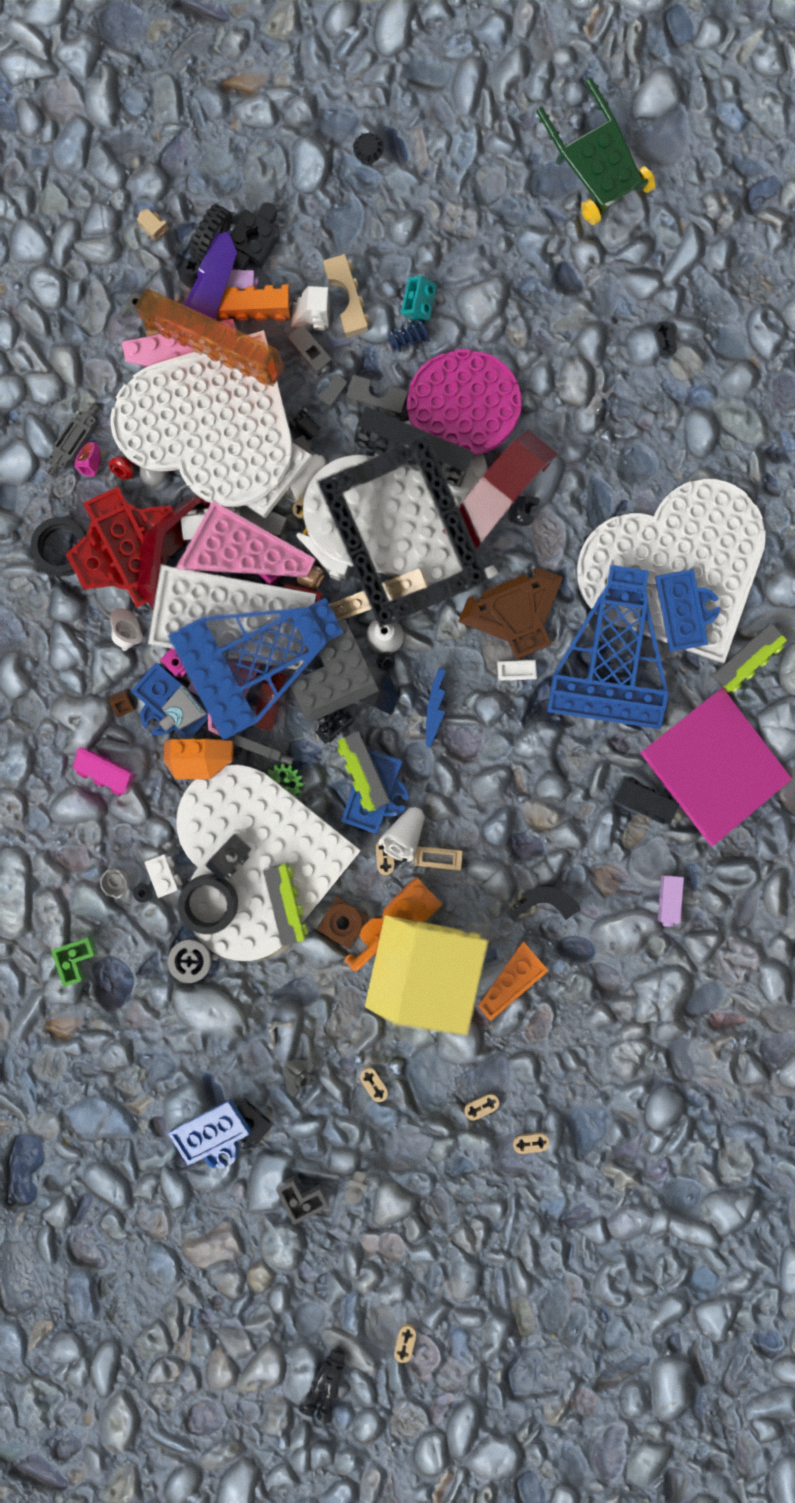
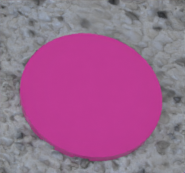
(465, 400)

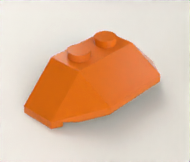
(197, 757)

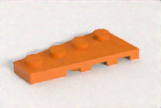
(515, 978)

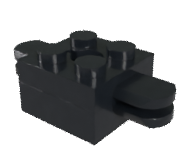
(255, 236)

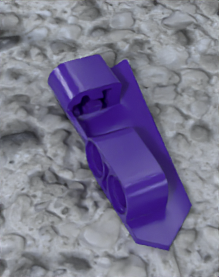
(213, 276)

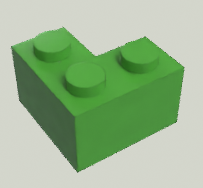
(69, 957)

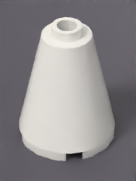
(302, 482)
(384, 643)
(403, 836)

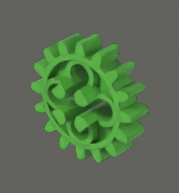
(290, 776)

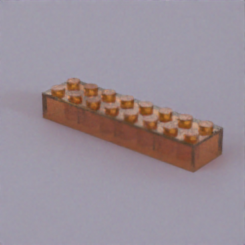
(210, 337)

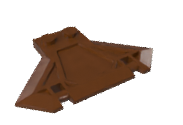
(515, 611)

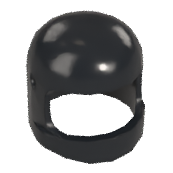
(520, 510)

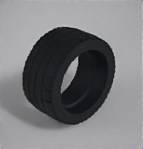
(41, 534)
(190, 919)

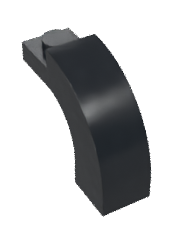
(546, 894)

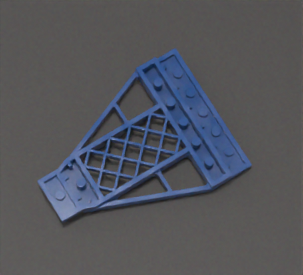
(213, 677)
(609, 700)

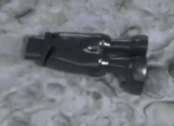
(327, 1382)

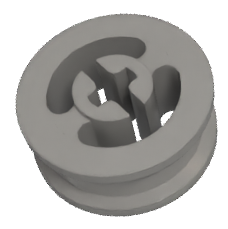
(189, 976)

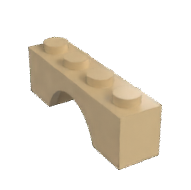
(339, 274)

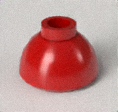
(121, 467)

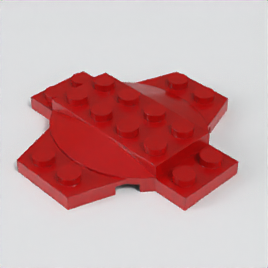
(115, 541)

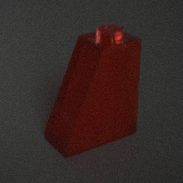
(266, 694)

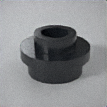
(386, 661)
(146, 888)

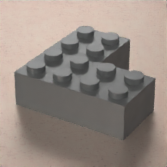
(339, 682)

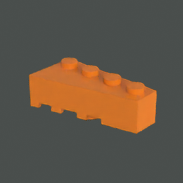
(256, 303)

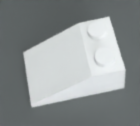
(334, 568)

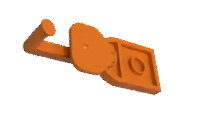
(411, 903)

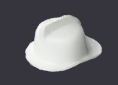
(125, 628)

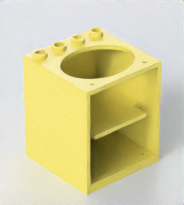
(426, 975)

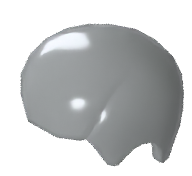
(152, 477)
(114, 883)

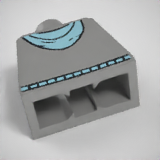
(182, 710)

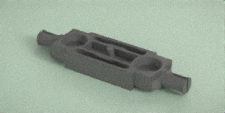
(72, 439)
(258, 748)

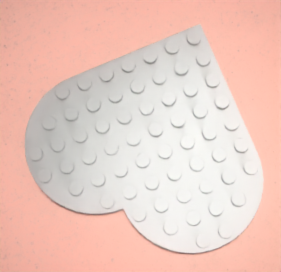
(209, 424)
(393, 519)
(696, 527)
(277, 832)

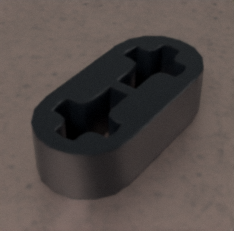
(669, 338)

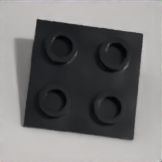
(340, 719)

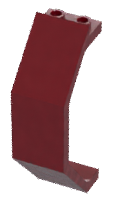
(504, 484)
(153, 547)

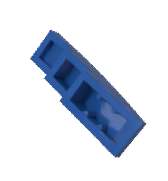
(434, 715)

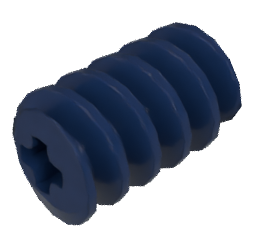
(408, 335)

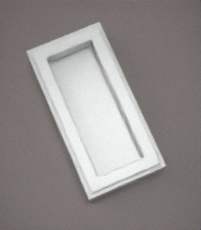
(516, 670)

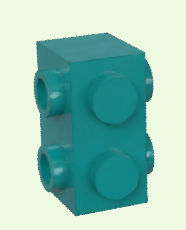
(418, 298)

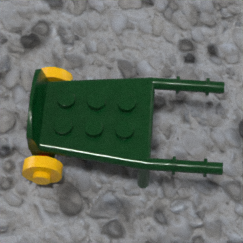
(600, 161)

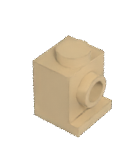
(152, 224)

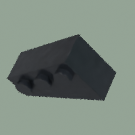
(645, 801)

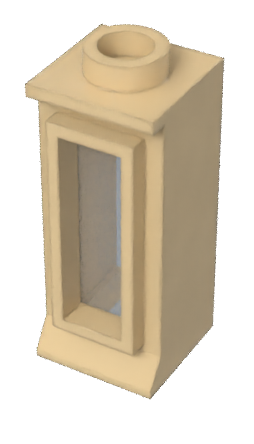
(438, 858)

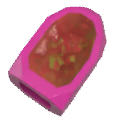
(88, 459)

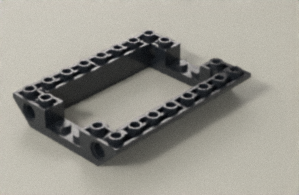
(421, 452)

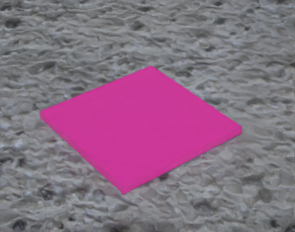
(716, 766)

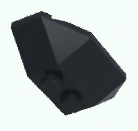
(386, 697)

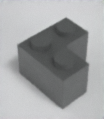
(301, 1204)

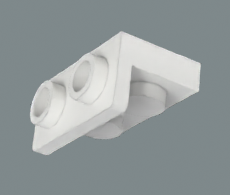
(162, 875)

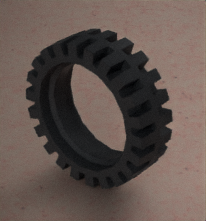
(215, 221)

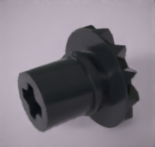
(368, 148)
(189, 270)
(304, 423)

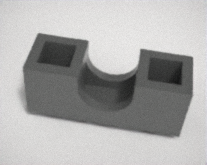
(391, 404)

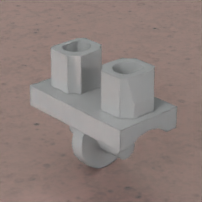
(356, 1188)

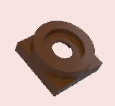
(356, 922)

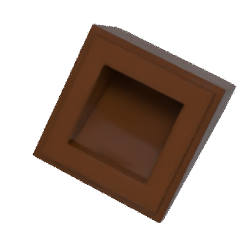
(121, 703)

